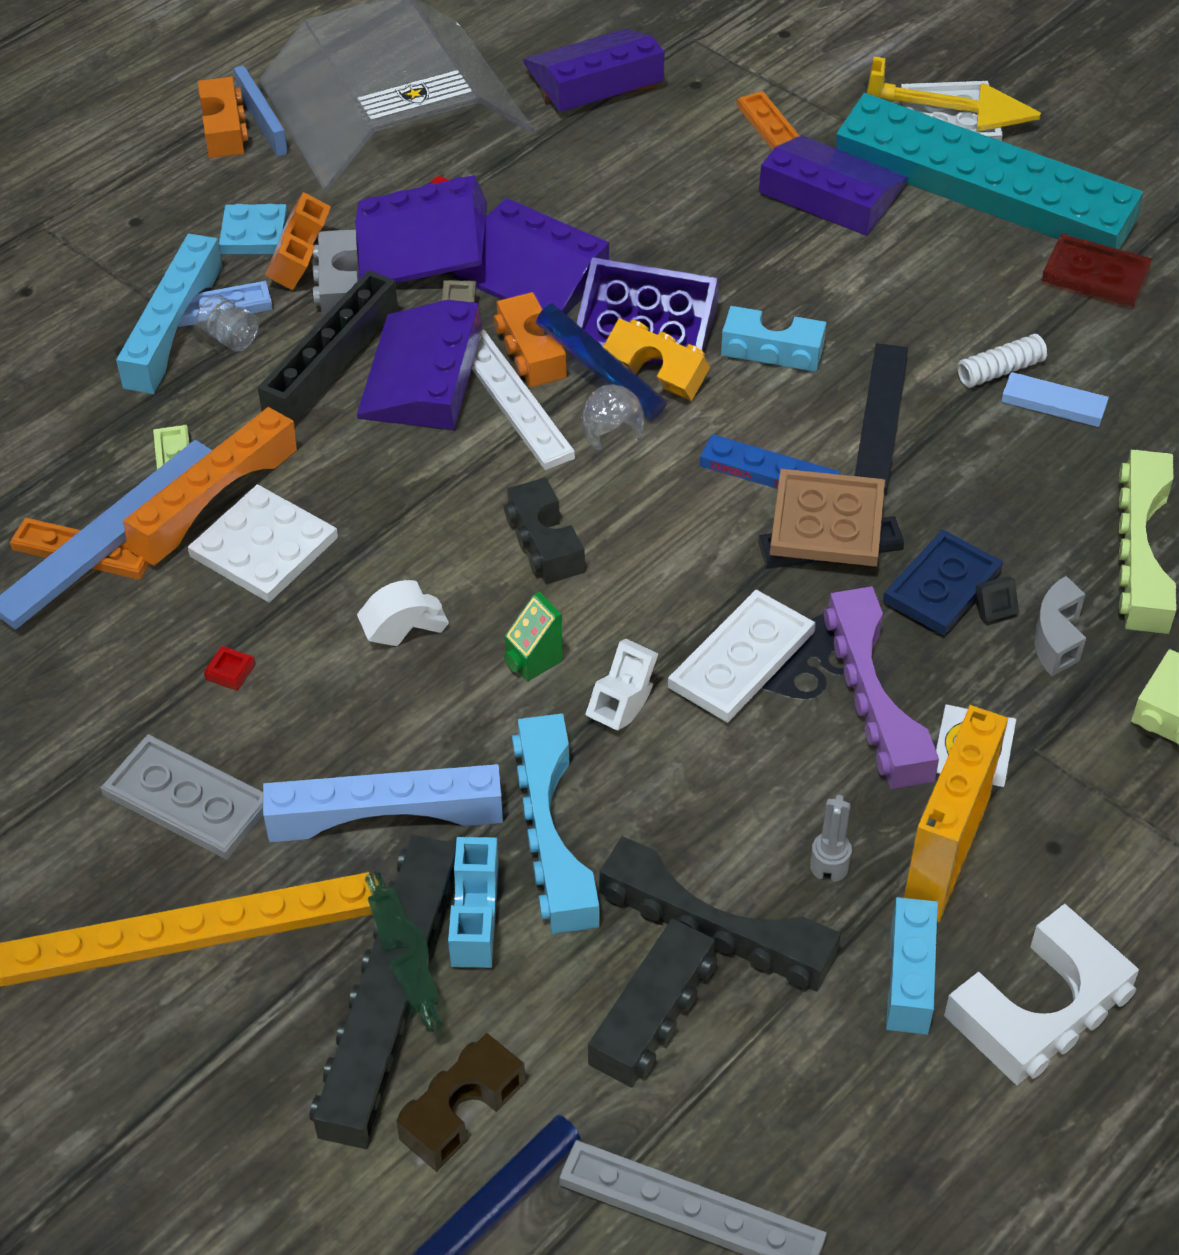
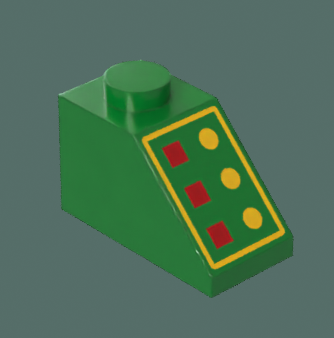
(535, 639)

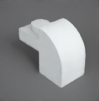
(397, 609)
(626, 688)

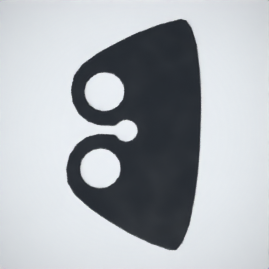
(818, 645)

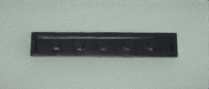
(881, 413)

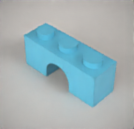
(795, 347)
(475, 902)
(913, 966)

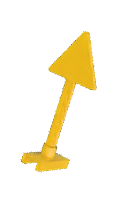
(993, 106)

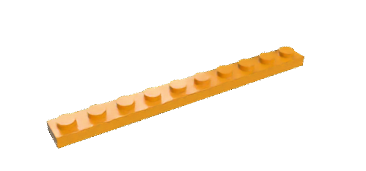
(183, 929)

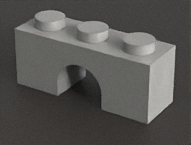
(336, 269)

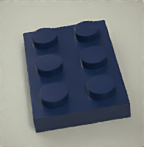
(942, 582)

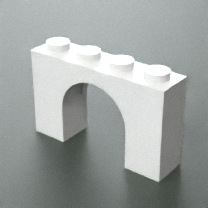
(1025, 1040)

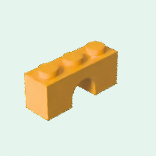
(681, 368)

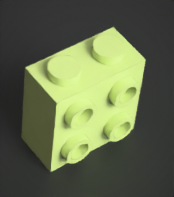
(1159, 702)

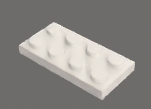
(741, 655)

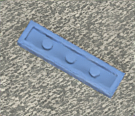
(261, 111)

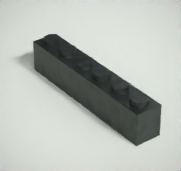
(329, 346)

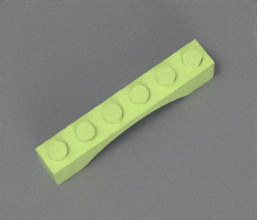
(1149, 591)

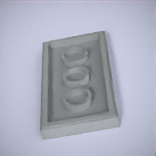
(186, 796)

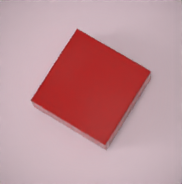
(229, 668)

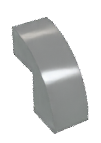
(1056, 638)

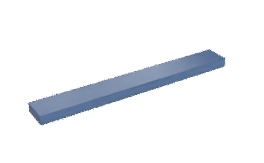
(90, 544)

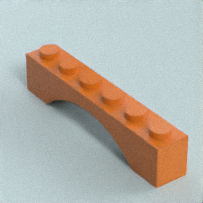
(165, 518)

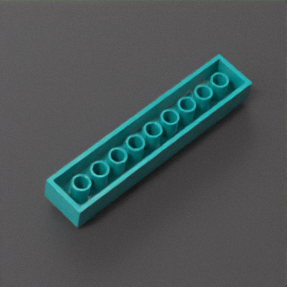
(990, 173)

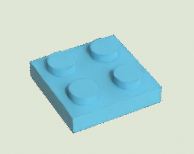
(252, 228)

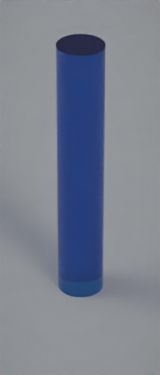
(598, 358)
(502, 1190)

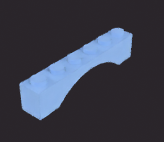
(453, 794)

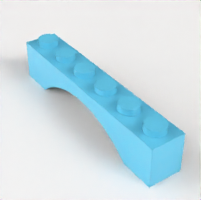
(149, 345)
(568, 885)

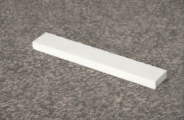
(520, 405)

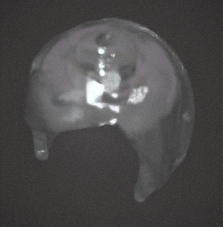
(608, 409)

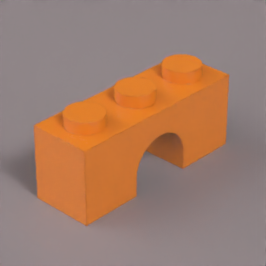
(222, 117)
(297, 241)
(535, 354)

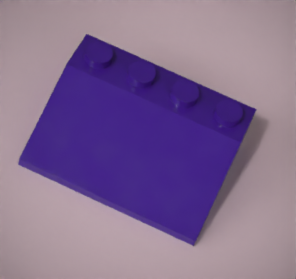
(598, 68)
(829, 183)
(422, 230)
(534, 255)
(656, 297)
(423, 365)

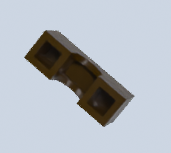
(482, 1073)

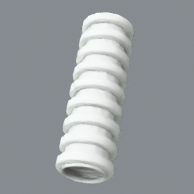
(1002, 360)

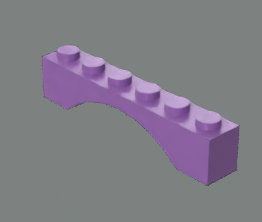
(901, 744)

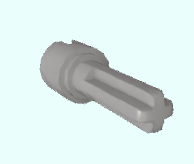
(832, 849)

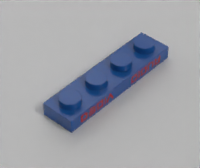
(752, 462)

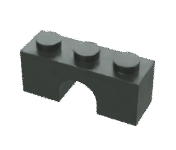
(551, 551)

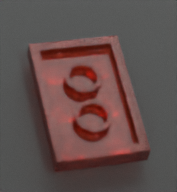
(1097, 270)

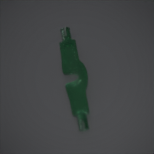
(412, 966)

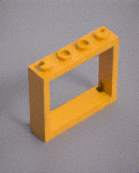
(957, 807)

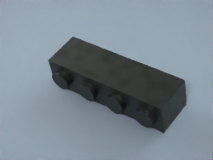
(651, 1003)

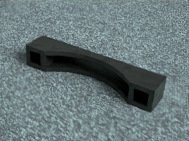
(789, 947)

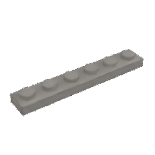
(685, 1205)

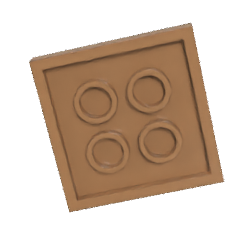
(828, 517)

